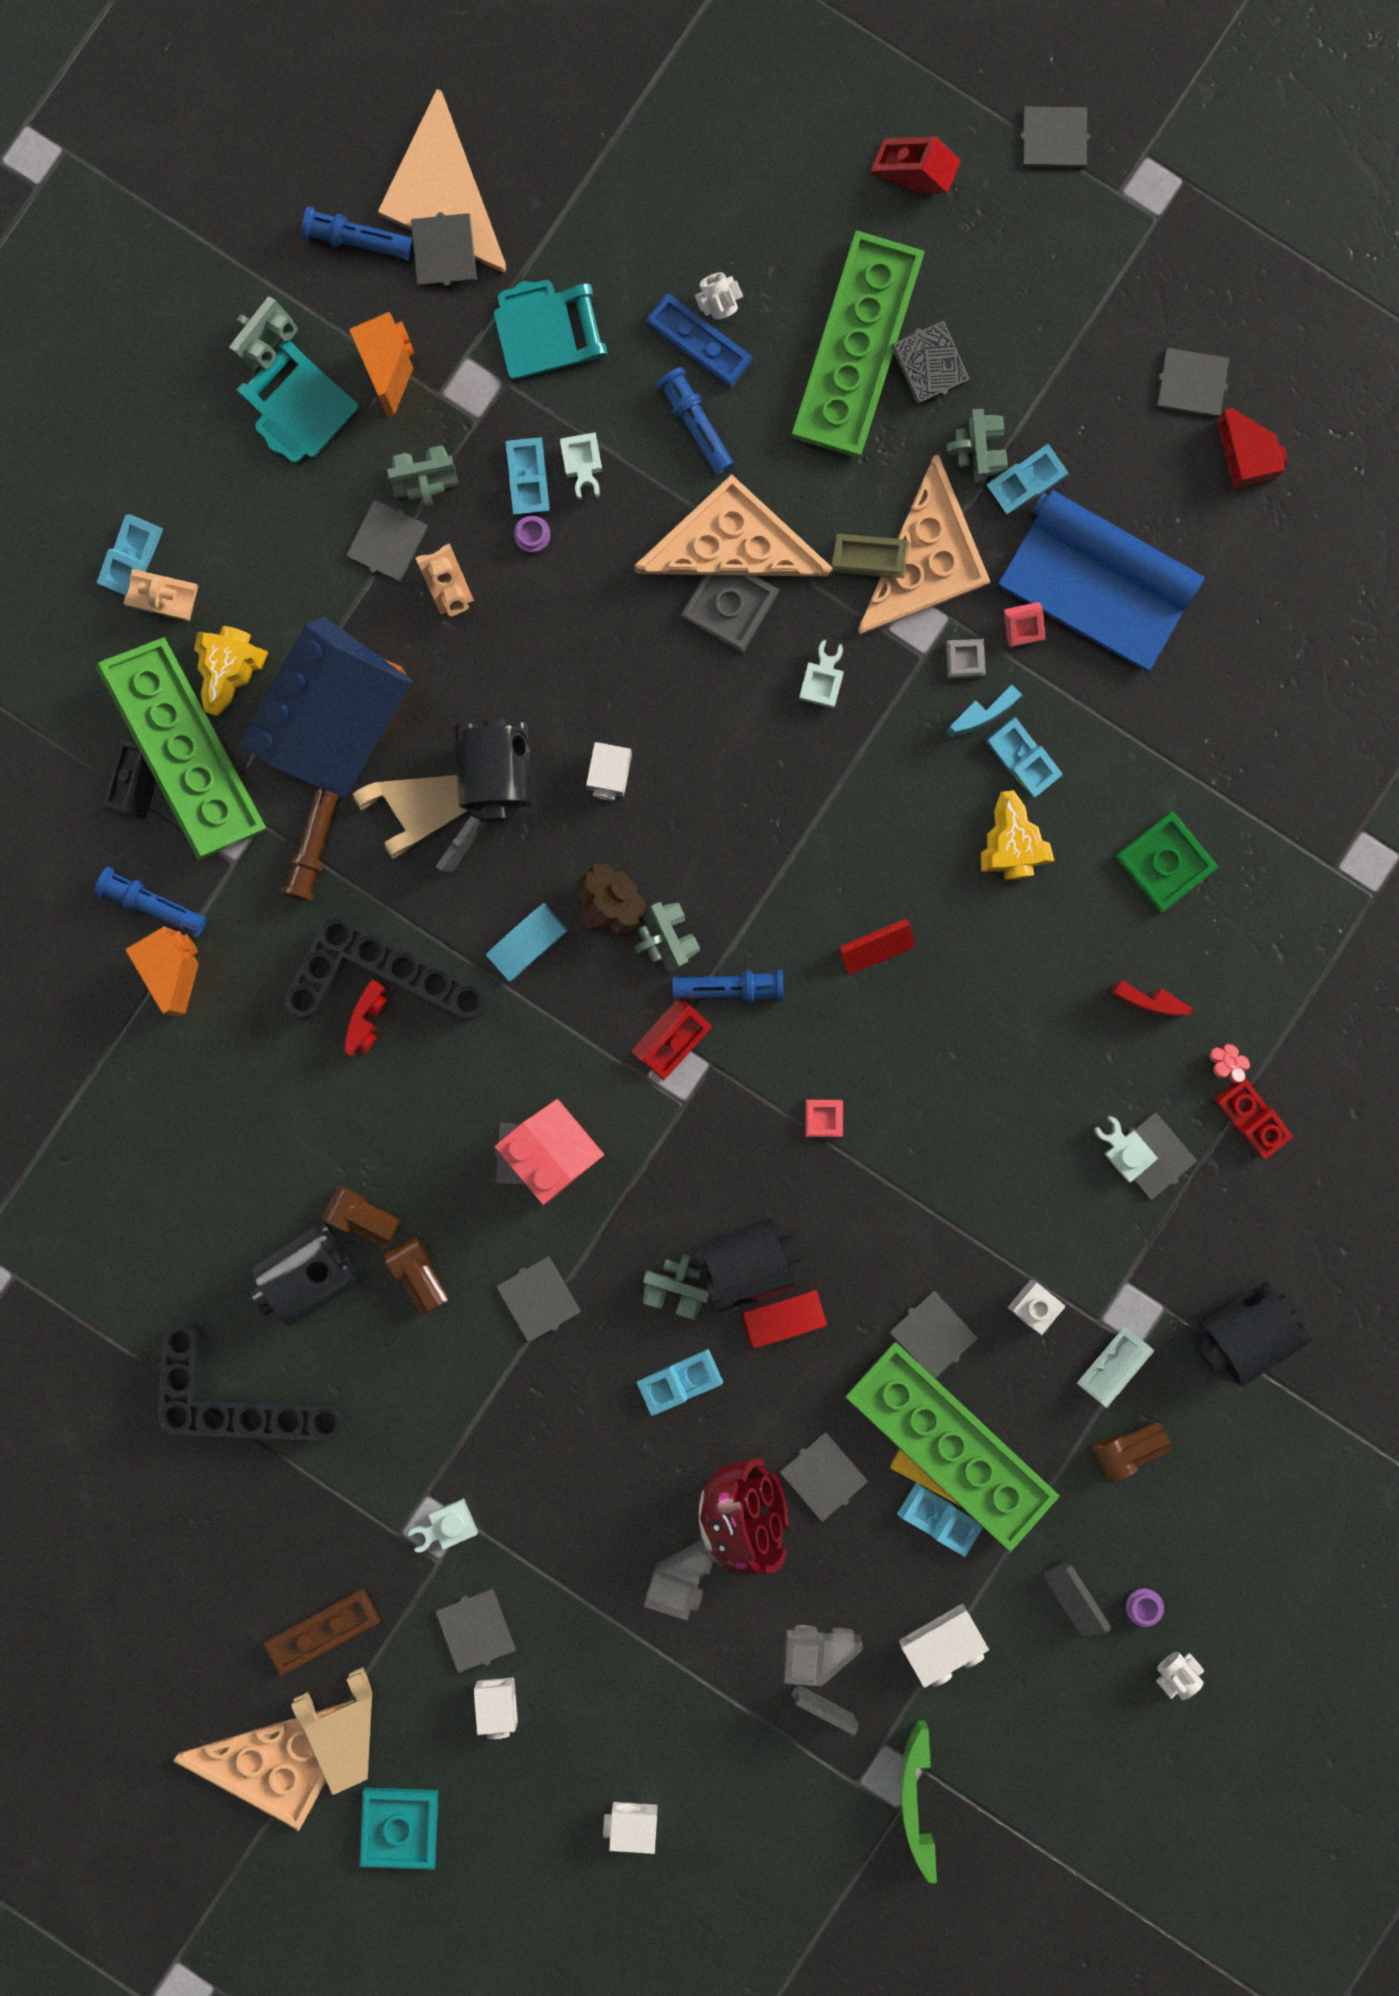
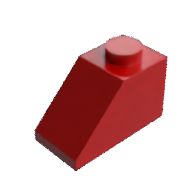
(917, 164)
(1250, 450)

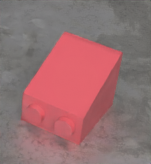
(549, 1151)

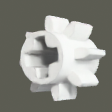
(718, 295)
(1180, 1675)

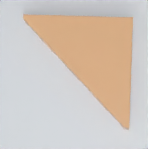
(439, 179)
(733, 537)
(939, 559)
(265, 1767)

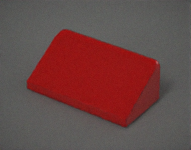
(877, 947)
(671, 1038)

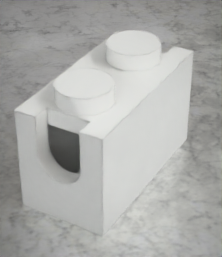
(944, 1646)

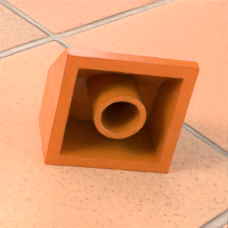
(386, 355)
(167, 968)

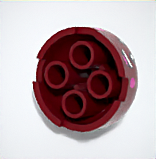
(731, 1521)

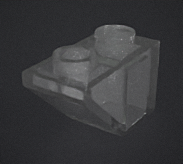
(676, 1581)
(817, 1656)

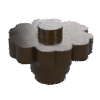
(609, 900)

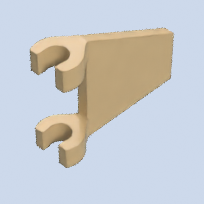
(418, 804)
(341, 1736)

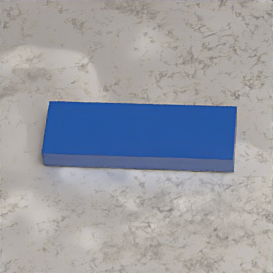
(699, 340)

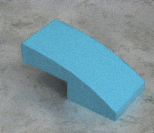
(527, 475)
(1028, 479)
(131, 551)
(978, 717)
(1023, 757)
(527, 942)
(679, 1382)
(940, 1519)

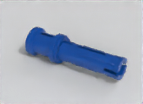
(340, 232)
(690, 403)
(135, 897)
(772, 987)

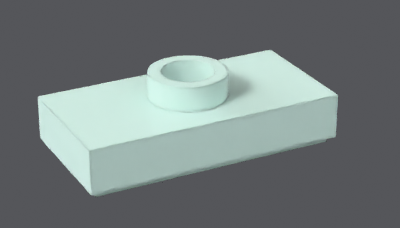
(1115, 1367)

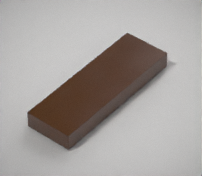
(321, 1632)

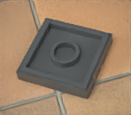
(730, 607)

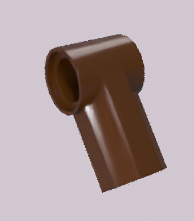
(353, 1214)
(413, 1268)
(1122, 1455)

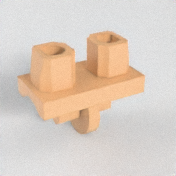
(445, 581)
(161, 595)

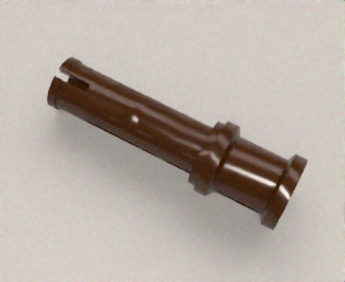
(306, 863)

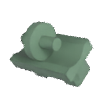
(261, 333)
(984, 462)
(422, 478)
(661, 939)
(691, 1295)

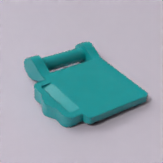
(538, 330)
(302, 410)

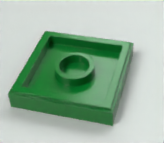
(1166, 862)

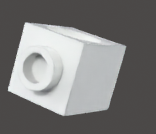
(608, 771)
(1036, 1307)
(495, 1707)
(631, 1827)

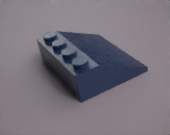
(326, 708)

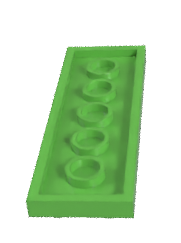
(858, 344)
(181, 748)
(952, 1446)

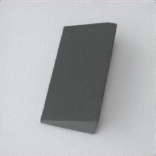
(1076, 1599)

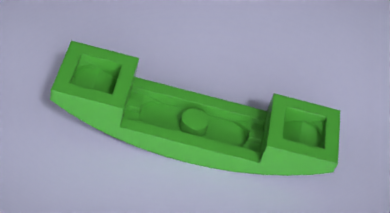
(916, 1756)

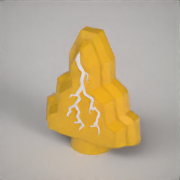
(225, 664)
(1014, 841)

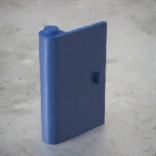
(1100, 580)

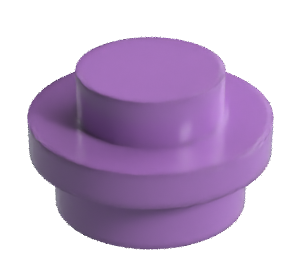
(532, 534)
(1144, 1607)

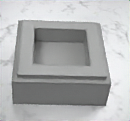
(965, 658)

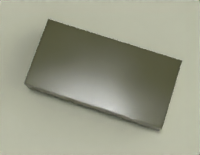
(870, 556)

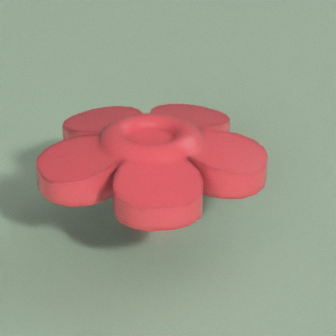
(1229, 1063)

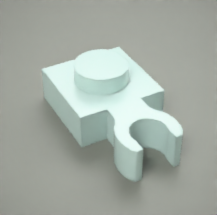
(581, 460)
(821, 680)
(1128, 1152)
(449, 1526)

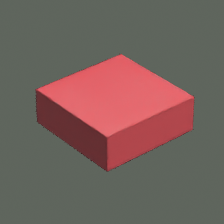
(1024, 624)
(824, 1118)

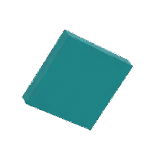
(399, 1828)

